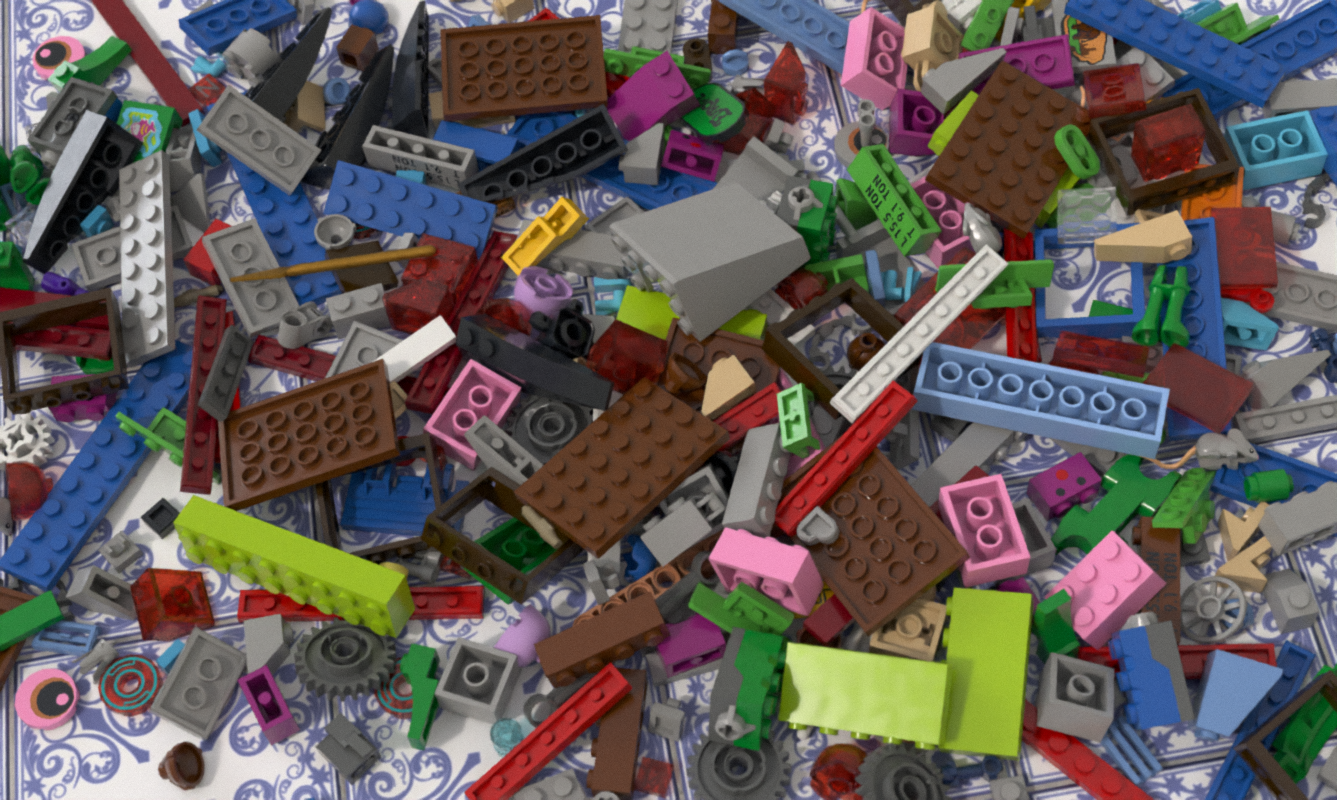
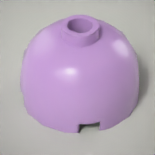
(541, 291)
(523, 634)

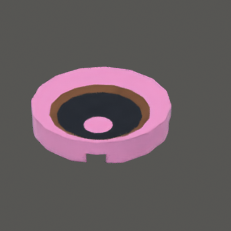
(55, 52)
(47, 699)

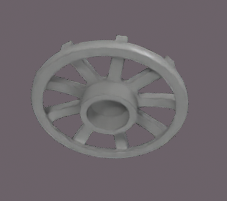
(1212, 610)

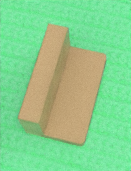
(307, 109)

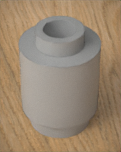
(1284, 227)

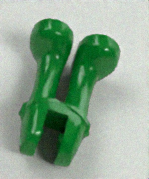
(27, 174)
(1172, 331)

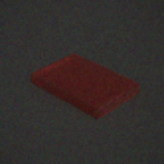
(1114, 90)
(1245, 247)
(1101, 354)
(1199, 387)

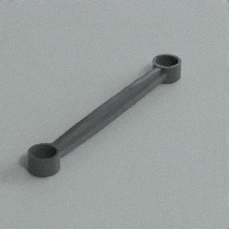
(667, 602)

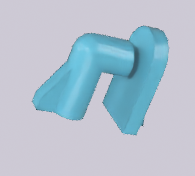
(204, 66)
(617, 286)
(892, 292)

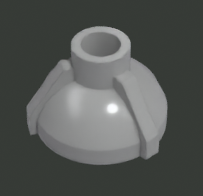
(334, 229)

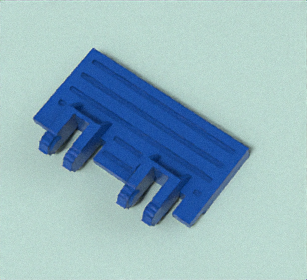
(397, 510)

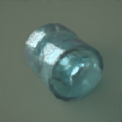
(509, 741)

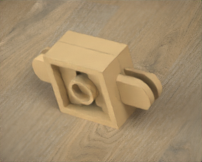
(929, 40)
(914, 631)

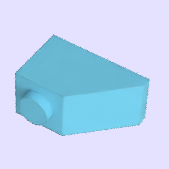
(1246, 326)

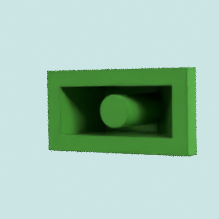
(854, 204)

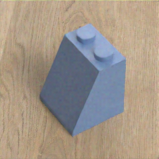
(1228, 693)

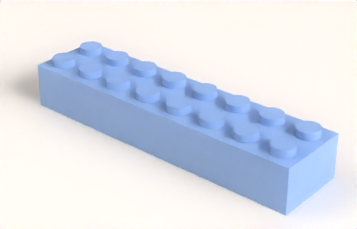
(1041, 399)

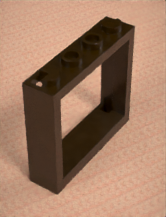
(1175, 188)
(50, 315)
(802, 369)
(409, 449)
(478, 560)
(1258, 757)

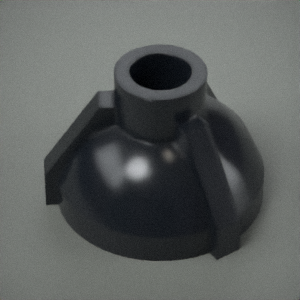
(725, 466)

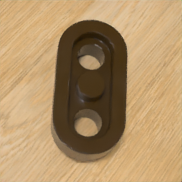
(697, 54)

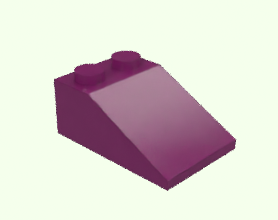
(651, 97)
(913, 123)

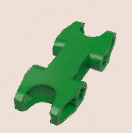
(1127, 496)

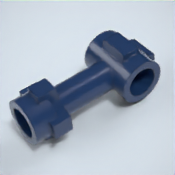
(1322, 341)
(988, 770)

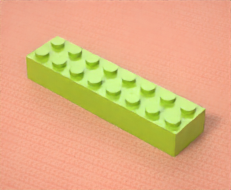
(295, 566)

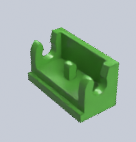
(795, 420)

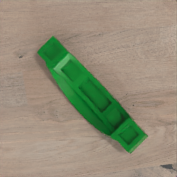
(1305, 734)

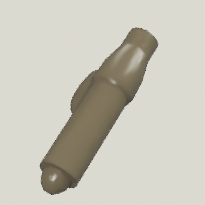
(190, 296)
(542, 526)

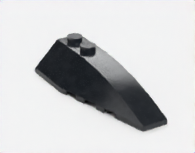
(287, 78)
(411, 78)
(353, 121)
(551, 159)
(79, 183)
(531, 363)

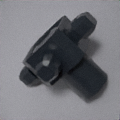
(565, 330)

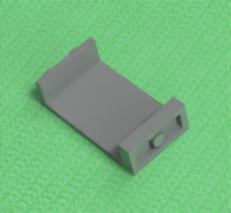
(759, 171)
(877, 238)

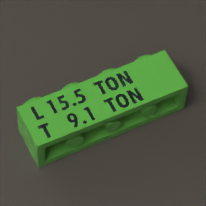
(894, 200)

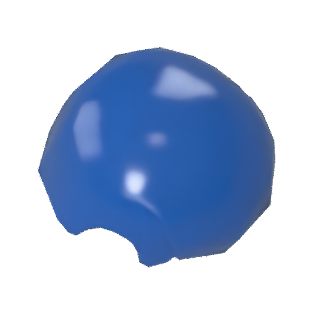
(369, 15)
(639, 560)

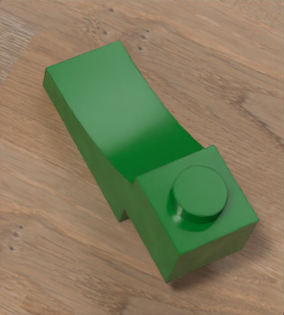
(93, 67)
(1054, 627)
(419, 671)

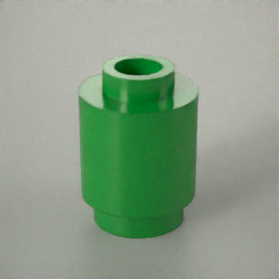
(1268, 486)

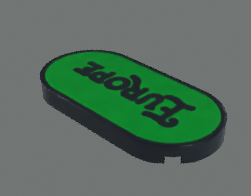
(718, 116)

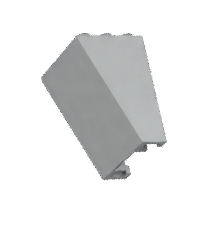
(709, 254)

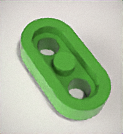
(1077, 151)

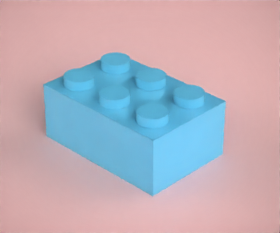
(1277, 149)

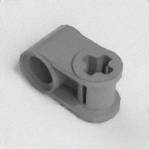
(302, 325)

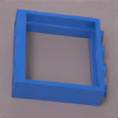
(1097, 326)

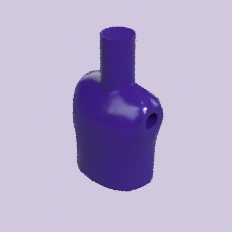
(62, 285)

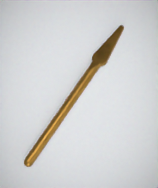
(340, 263)

